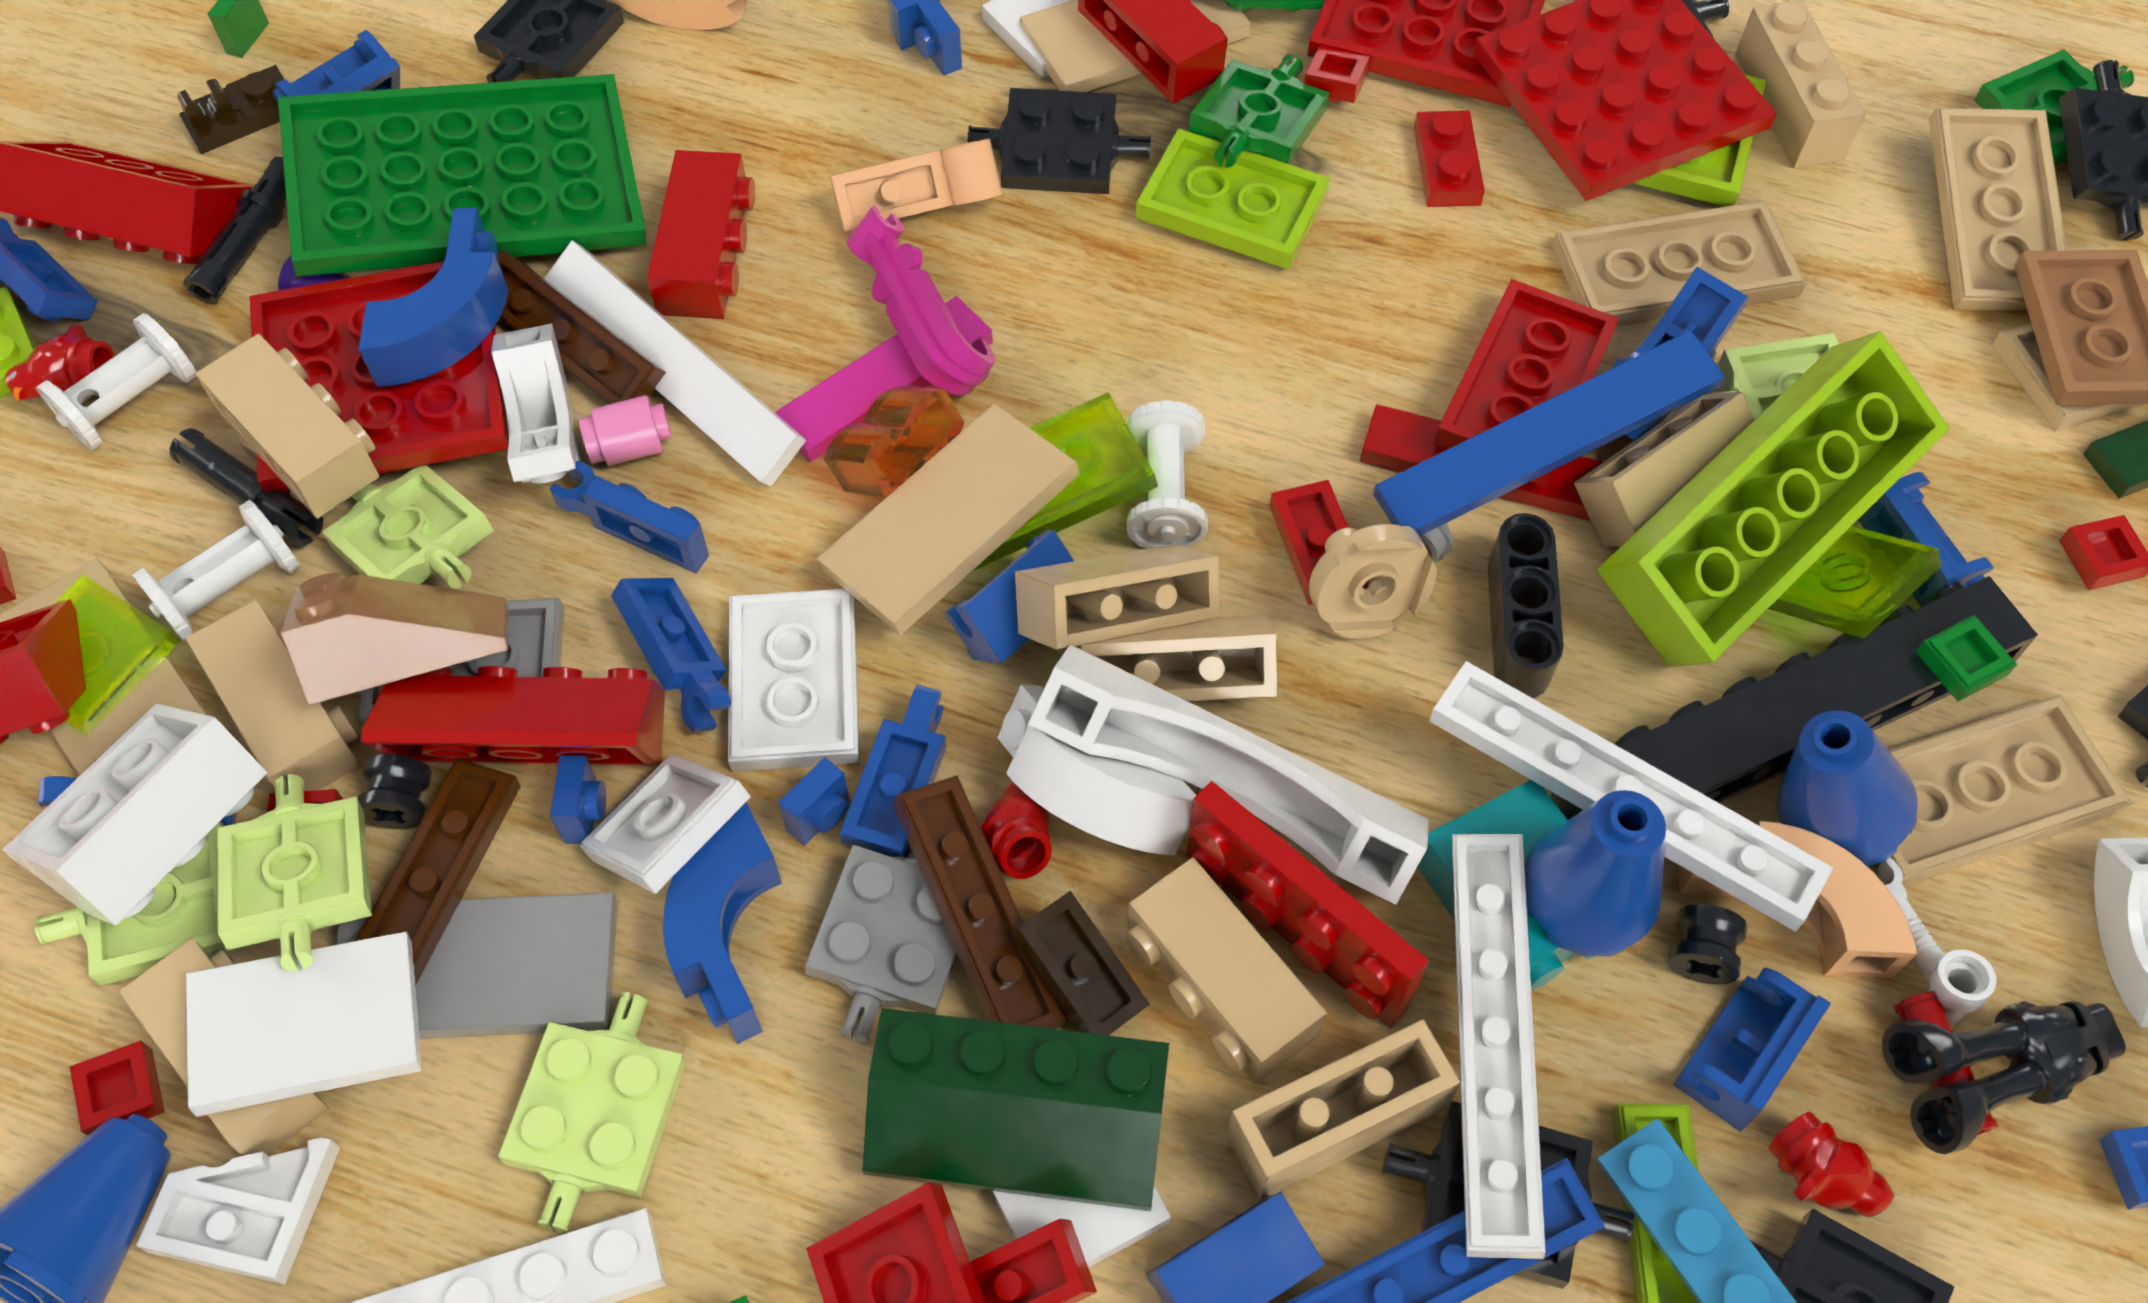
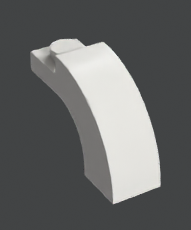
(536, 404)
(1095, 792)
(2123, 918)

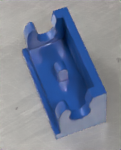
(359, 68)
(1905, 516)
(989, 618)
(1751, 1047)
(1241, 1260)

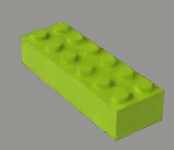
(1773, 501)

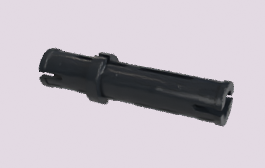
(255, 214)
(242, 484)

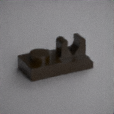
(231, 111)
(1080, 967)

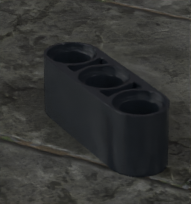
(1530, 581)

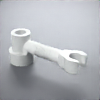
(1958, 977)

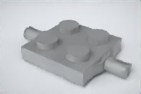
(882, 940)

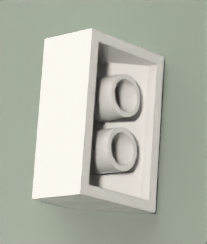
(138, 812)

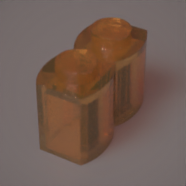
(893, 440)

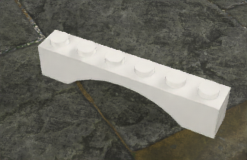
(1328, 816)

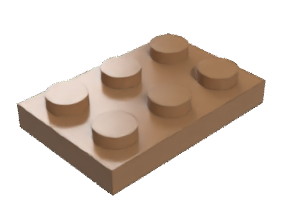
(2089, 323)

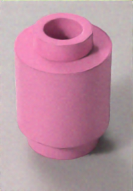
(625, 431)

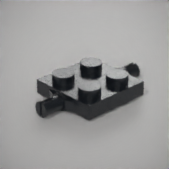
(546, 36)
(1060, 141)
(2108, 147)
(1444, 1187)
(1844, 1267)

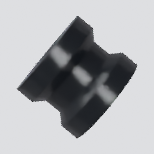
(394, 791)
(1708, 944)

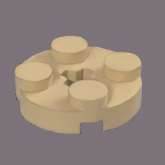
(1358, 556)

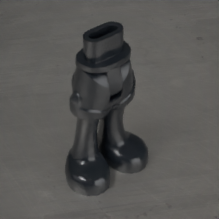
(2047, 1052)

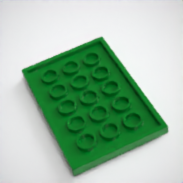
(385, 168)

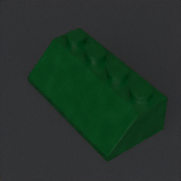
(1015, 1109)

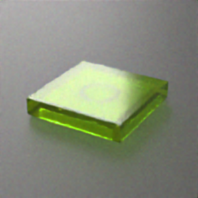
(1859, 581)
(116, 650)

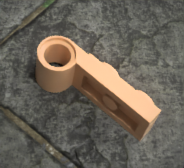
(918, 183)

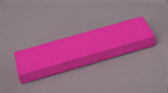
(851, 391)

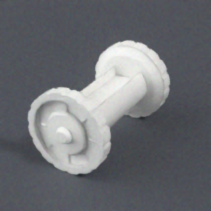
(117, 381)
(1164, 434)
(217, 570)

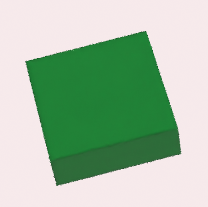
(238, 24)
(1966, 658)

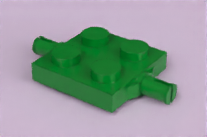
(2040, 87)
(1259, 111)

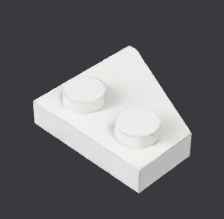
(241, 1214)

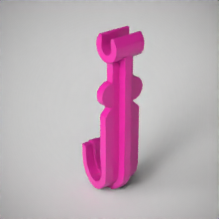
(918, 308)

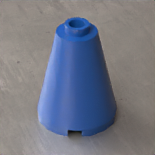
(1848, 788)
(1599, 875)
(79, 1216)

